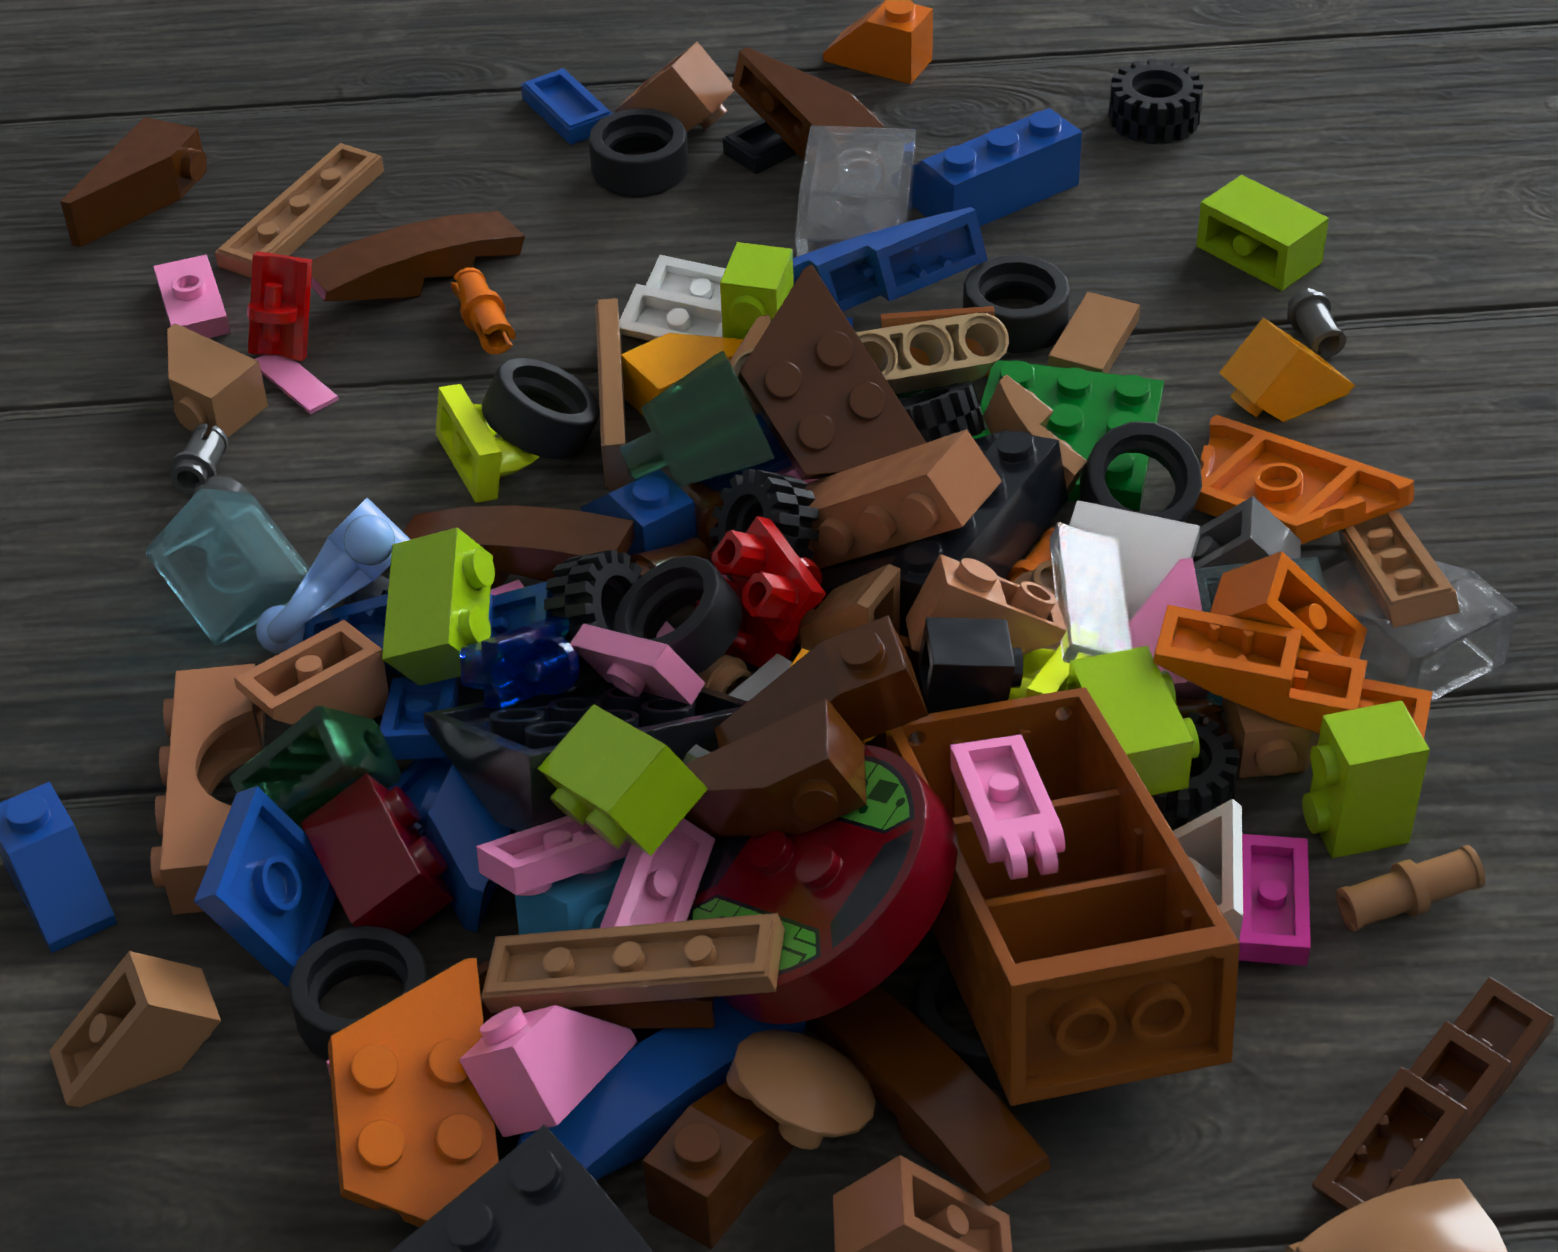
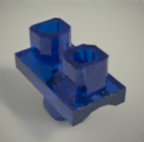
(521, 663)

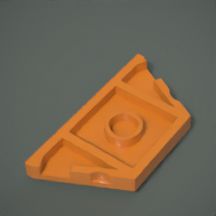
(1296, 482)
(403, 1103)

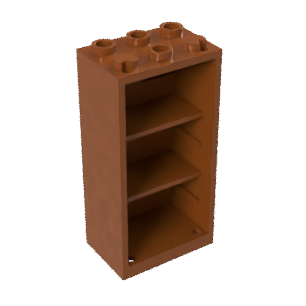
(1091, 969)

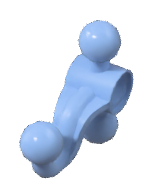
(346, 563)

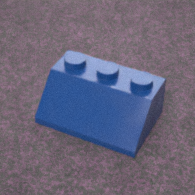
(1001, 169)

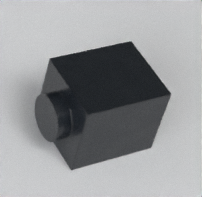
(967, 663)

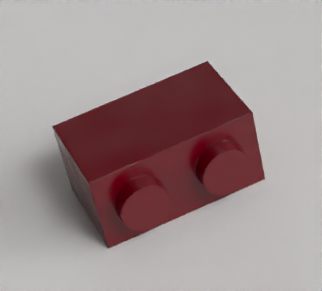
(378, 858)

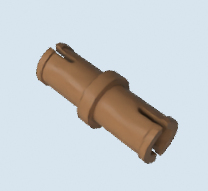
(1410, 887)

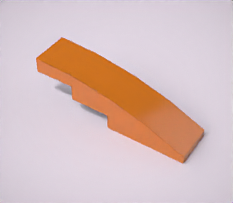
(1270, 673)

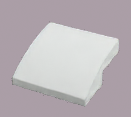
(676, 299)
(1145, 544)

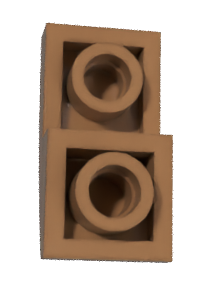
(1021, 410)

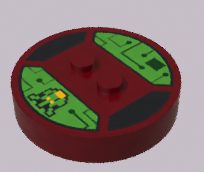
(847, 892)

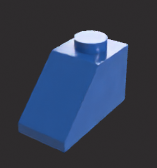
(658, 508)
(455, 826)
(52, 868)

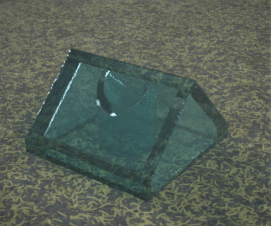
(226, 561)

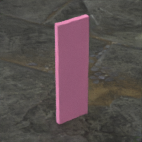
(296, 382)

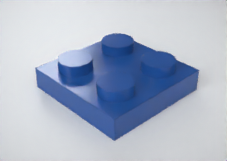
(266, 884)

